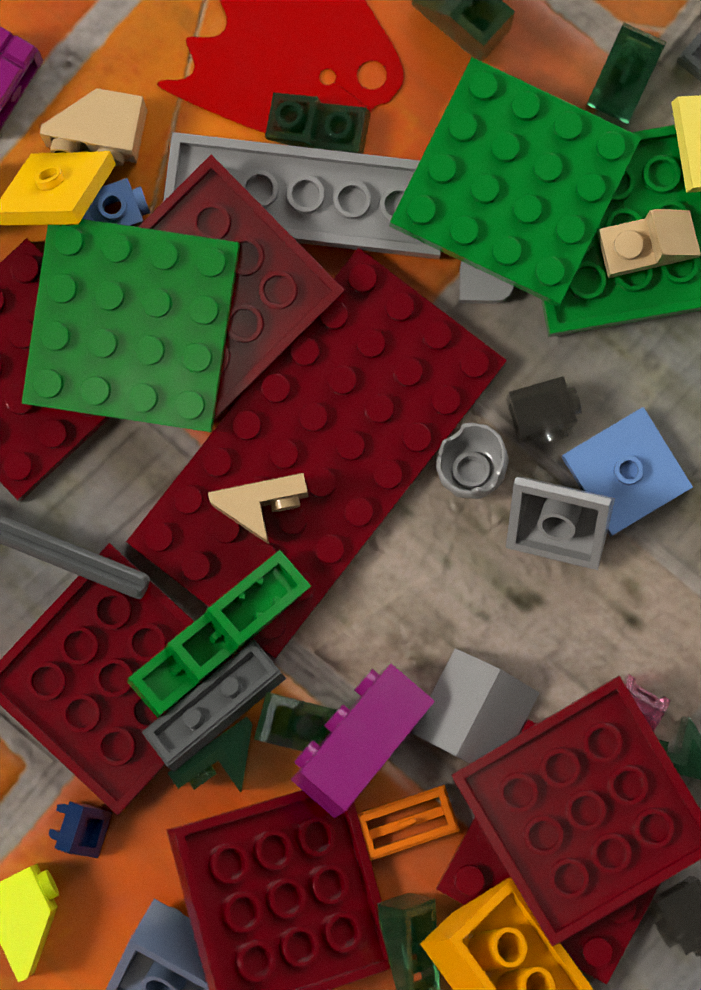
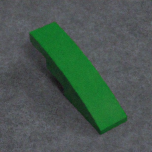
(218, 633)

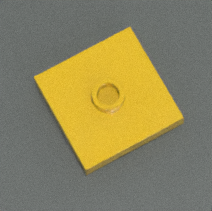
(55, 188)

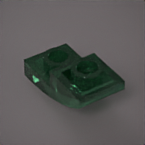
(317, 125)

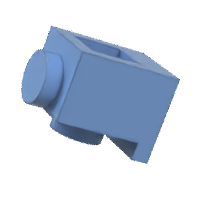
(132, 204)

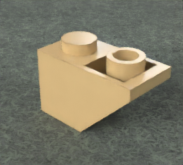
(99, 123)

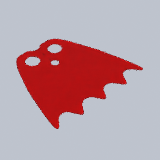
(284, 50)

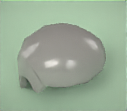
(472, 461)

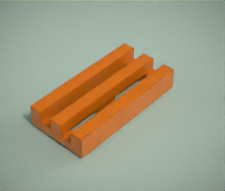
(384, 850)

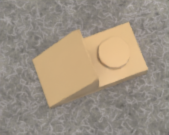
(648, 243)
(245, 502)

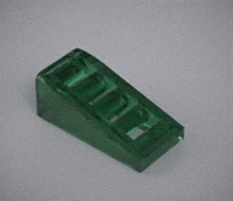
(399, 920)

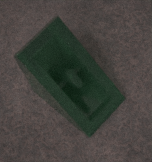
(626, 72)

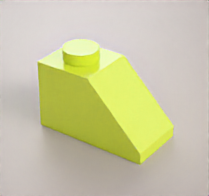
(26, 917)

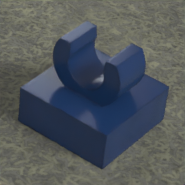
(81, 829)

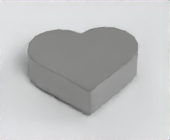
(481, 287)

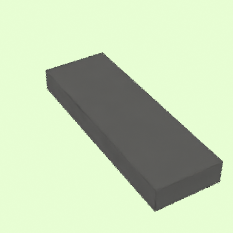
(213, 705)

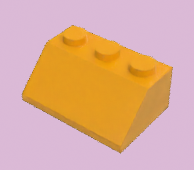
(500, 947)

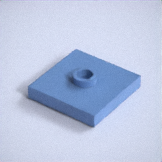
(629, 465)

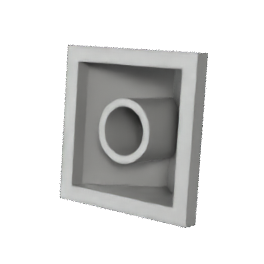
(558, 522)
(474, 708)

